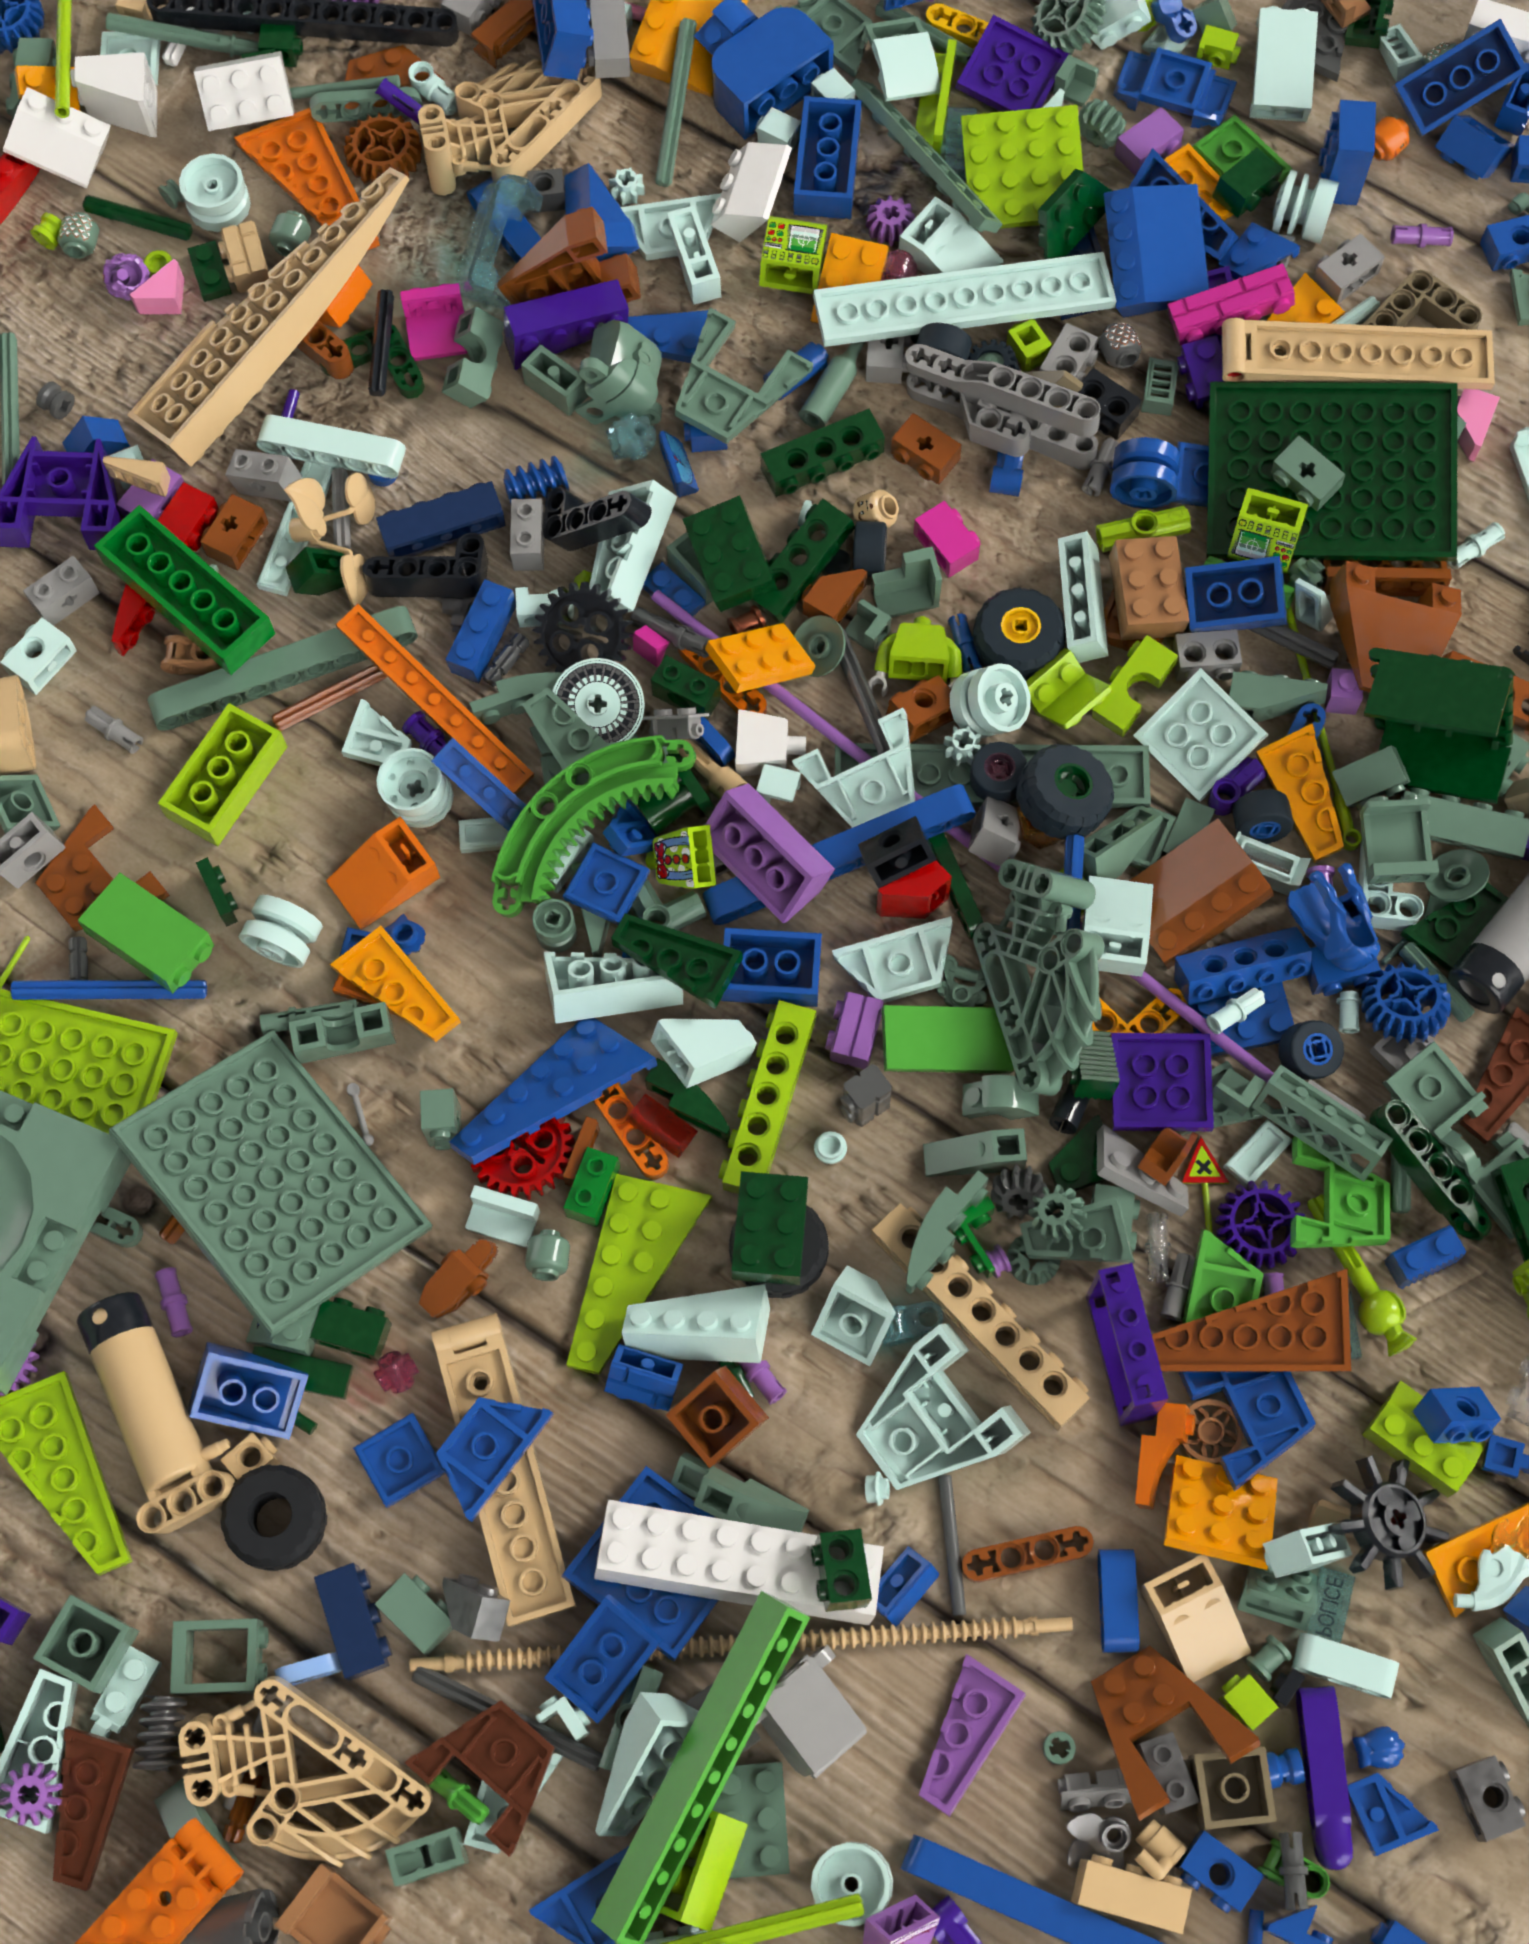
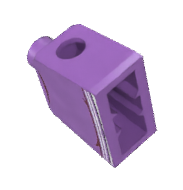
(902, 1923)

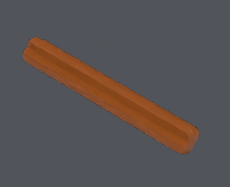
(327, 697)

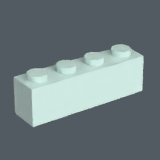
(1082, 597)

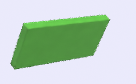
(943, 1040)

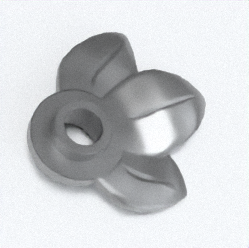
(1092, 1839)

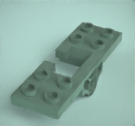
(1439, 1099)

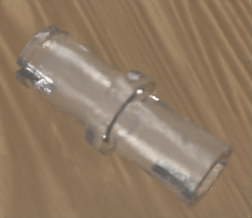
(1157, 1247)

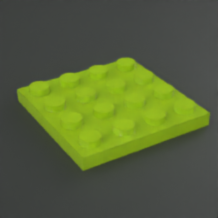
(1020, 158)

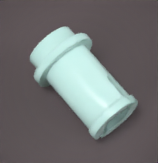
(1349, 1012)

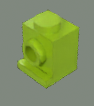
(1219, 47)
(1029, 344)

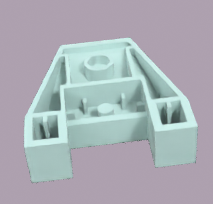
(926, 1425)

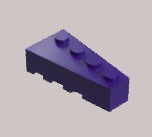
(561, 319)

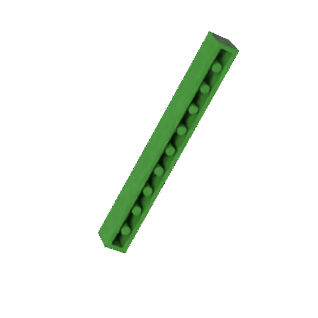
(700, 1770)

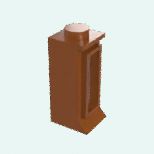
(504, 30)

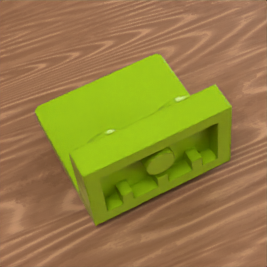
(1064, 691)

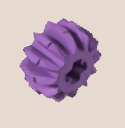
(888, 219)
(32, 1808)

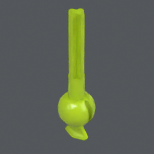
(1380, 1310)

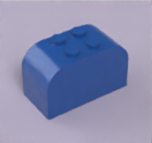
(768, 67)

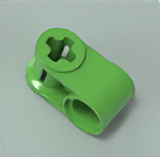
(1273, 1875)

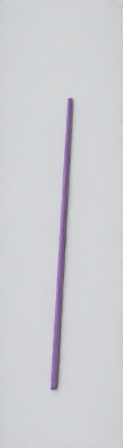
(964, 838)

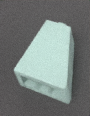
(702, 1047)

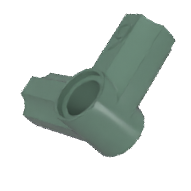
(673, 914)

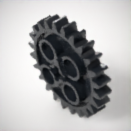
(590, 605)

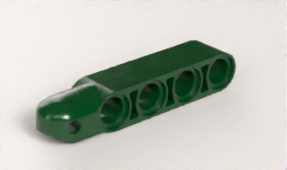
(1417, 1165)

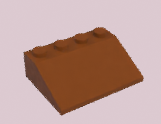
(1201, 891)

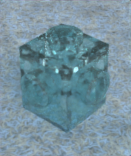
(631, 437)

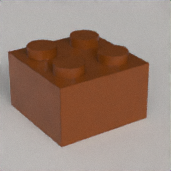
(717, 1416)

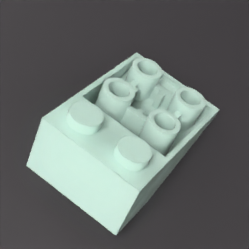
(945, 241)
(1123, 921)

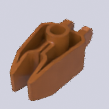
(458, 1278)

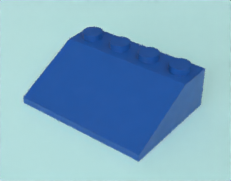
(1155, 246)

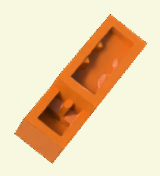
(1172, 1428)

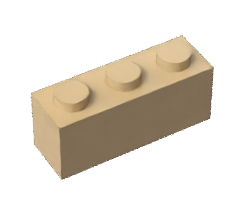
(1131, 1894)

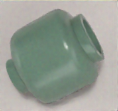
(289, 232)
(547, 1255)

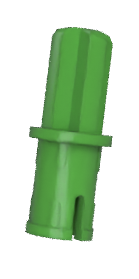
(459, 1797)

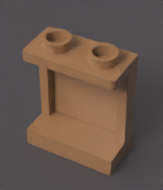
(333, 1913)

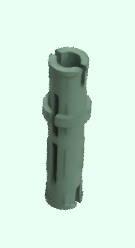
(329, 1012)

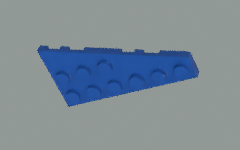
(556, 1084)

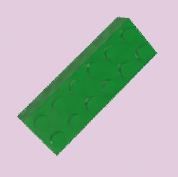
(185, 589)

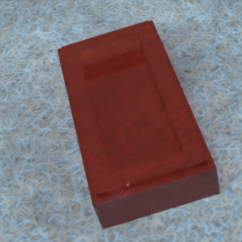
(661, 1125)

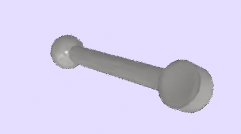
(353, 1091)

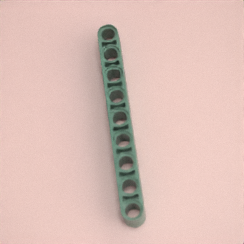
(269, 673)

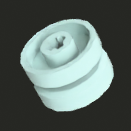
(214, 192)
(990, 700)
(280, 931)
(856, 1861)

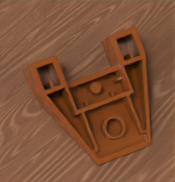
(568, 261)
(1387, 622)

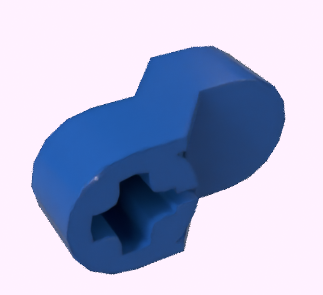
(1178, 20)

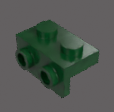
(1370, 29)

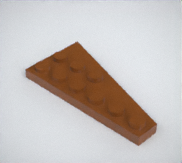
(1281, 1332)

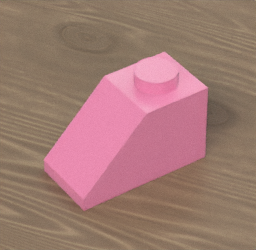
(1477, 411)

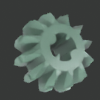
(1101, 123)
(1045, 1218)

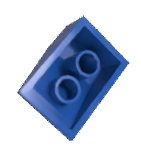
(246, 1391)

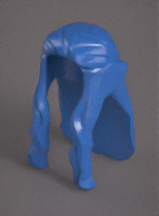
(1329, 923)

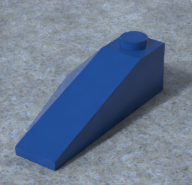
(586, 190)

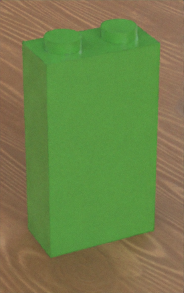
(146, 933)

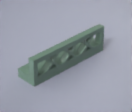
(1325, 1118)

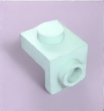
(573, 1717)

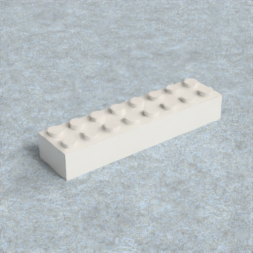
(720, 1559)

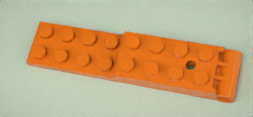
(191, 1870)

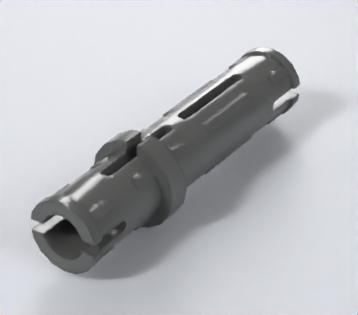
(680, 636)

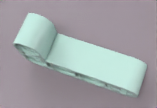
(1388, 902)

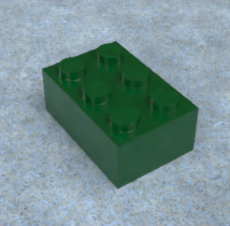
(729, 553)
(770, 1228)

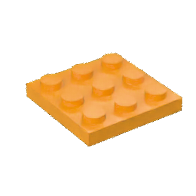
(1214, 1519)

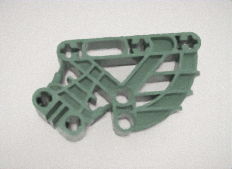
(1053, 1014)

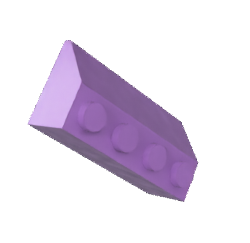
(766, 852)

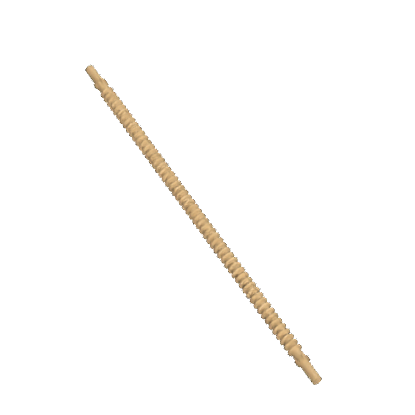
(1031, 1626)

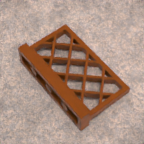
(1398, 581)

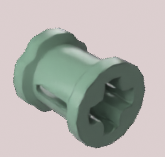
(1268, 1658)

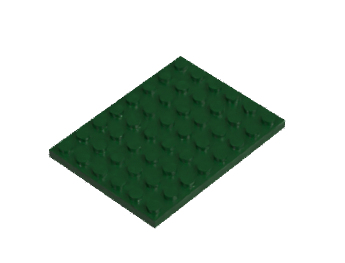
(1384, 436)

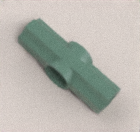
(645, 1681)

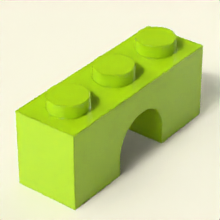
(1147, 662)

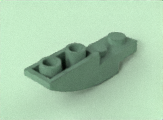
(511, 695)
(933, 1239)
(735, 1500)

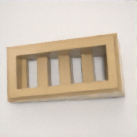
(140, 473)

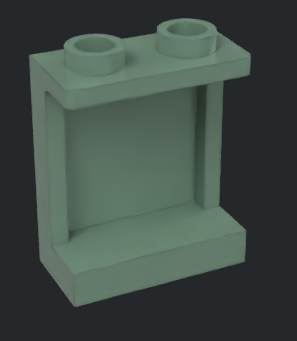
(1397, 840)

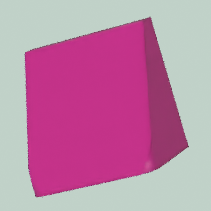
(649, 645)

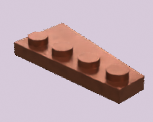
(1504, 1079)
(91, 1790)

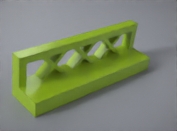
(934, 108)

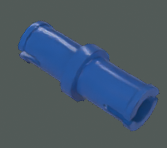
(964, 641)

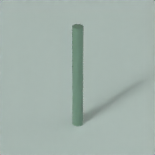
(369, 83)

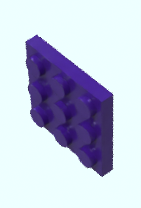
(1010, 68)
(1163, 1082)

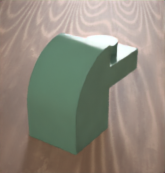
(998, 1096)

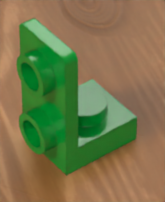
(977, 1218)

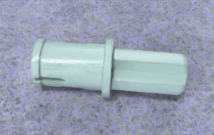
(1235, 1010)

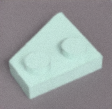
(372, 737)

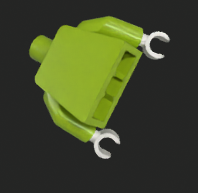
(917, 653)

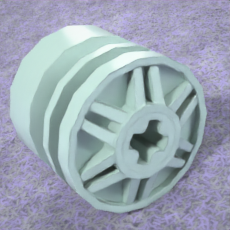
(1304, 206)
(410, 773)

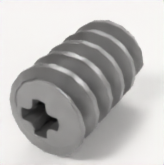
(159, 1733)

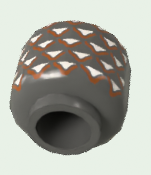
(1120, 345)

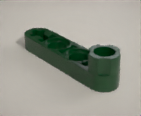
(959, 890)

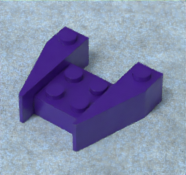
(58, 486)

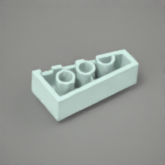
(626, 559)
(604, 986)
(702, 1326)

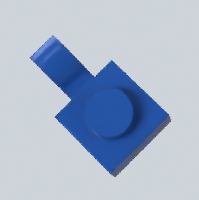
(1505, 1457)

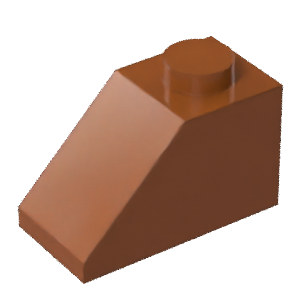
(834, 594)

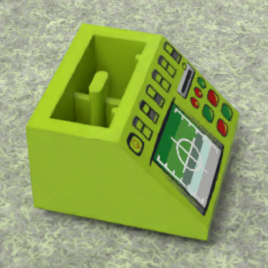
(792, 255)
(1267, 527)

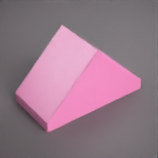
(161, 292)

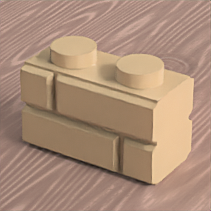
(245, 255)

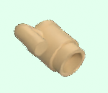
(1159, 1849)

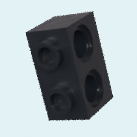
(1112, 399)

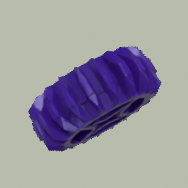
(1263, 1239)

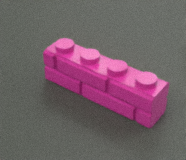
(1242, 298)

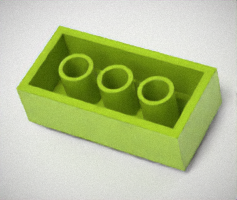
(223, 774)

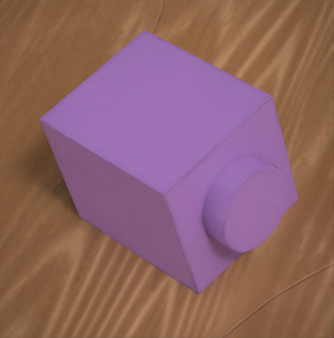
(1342, 692)

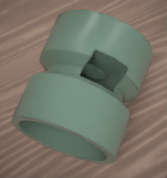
(554, 925)

